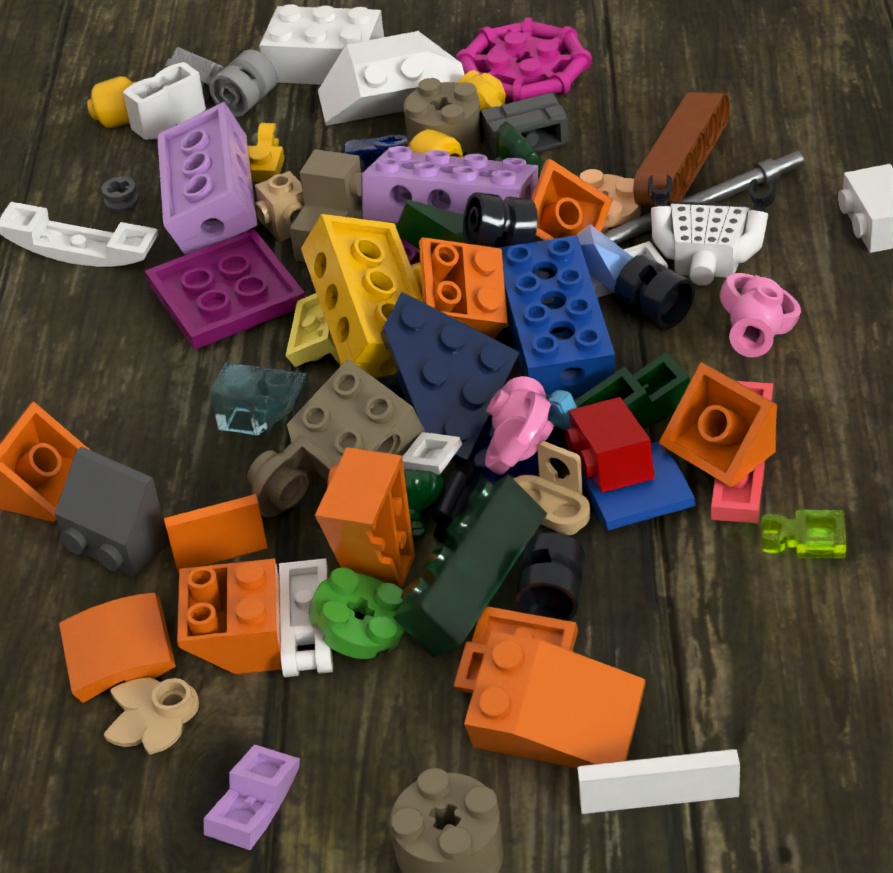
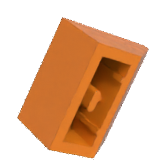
(465, 283)
(231, 615)

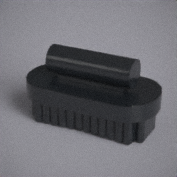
(454, 500)

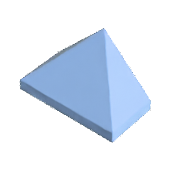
(602, 256)

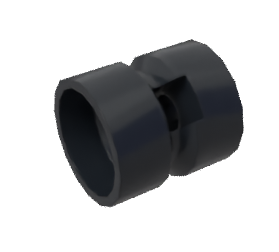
(498, 221)
(654, 291)
(551, 576)

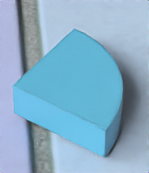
(558, 414)

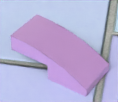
(254, 796)

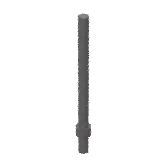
(763, 171)

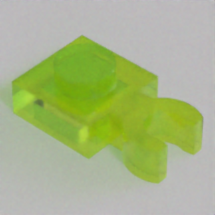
(812, 533)

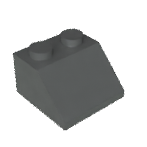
(110, 513)

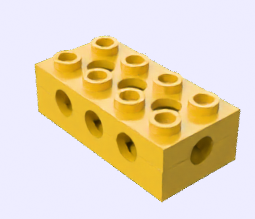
(358, 279)

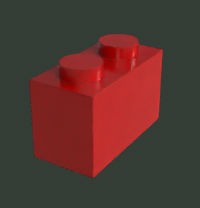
(610, 445)

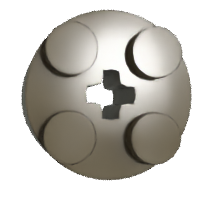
(447, 109)
(447, 825)

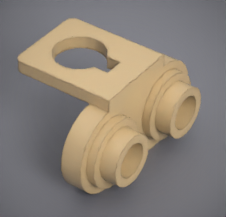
(560, 498)

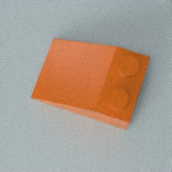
(551, 704)

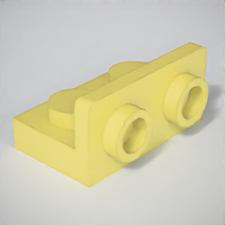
(309, 333)

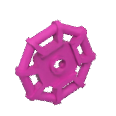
(523, 59)

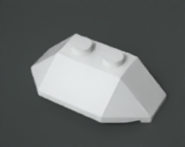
(379, 75)

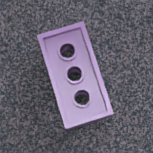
(206, 179)
(439, 181)

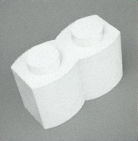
(164, 100)

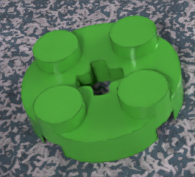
(350, 592)

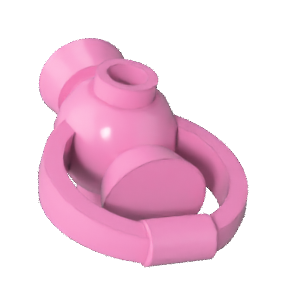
(757, 312)
(519, 423)

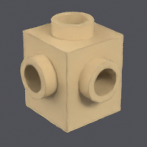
(279, 203)

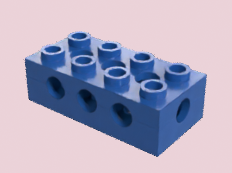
(581, 352)

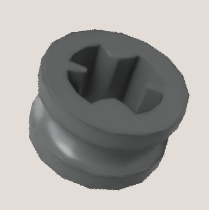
(119, 194)

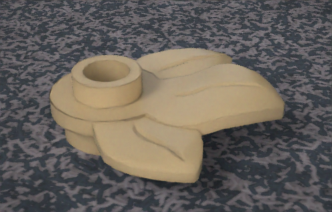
(152, 713)

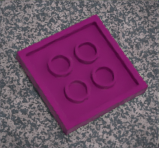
(224, 288)

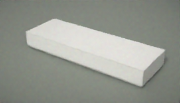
(659, 781)

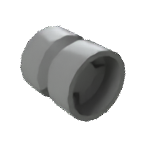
(244, 82)

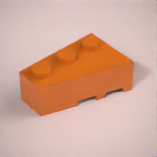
(369, 515)

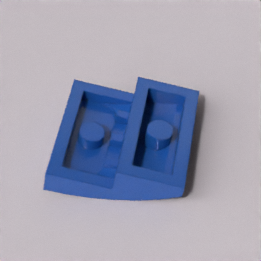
(644, 500)

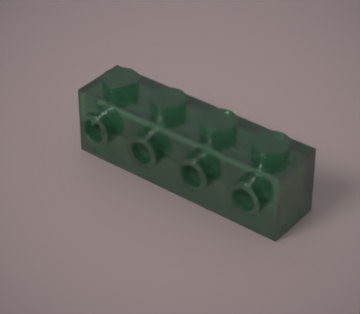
(469, 566)

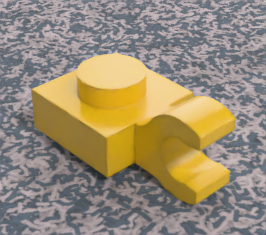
(267, 156)

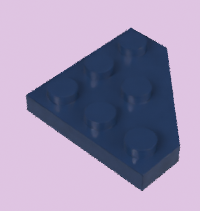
(445, 370)

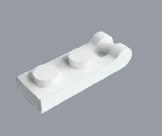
(297, 590)

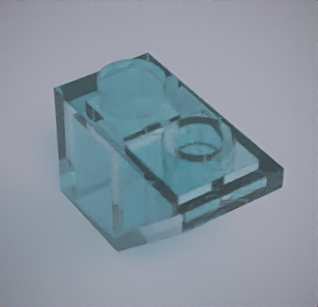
(254, 397)

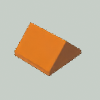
(566, 203)
(722, 426)
(35, 464)
(216, 533)

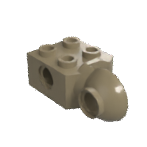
(343, 413)

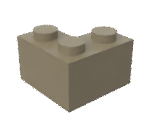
(329, 187)

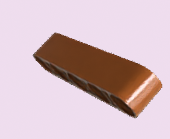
(683, 146)

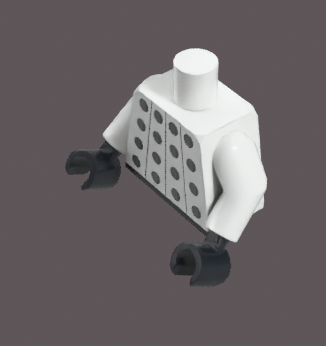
(708, 237)

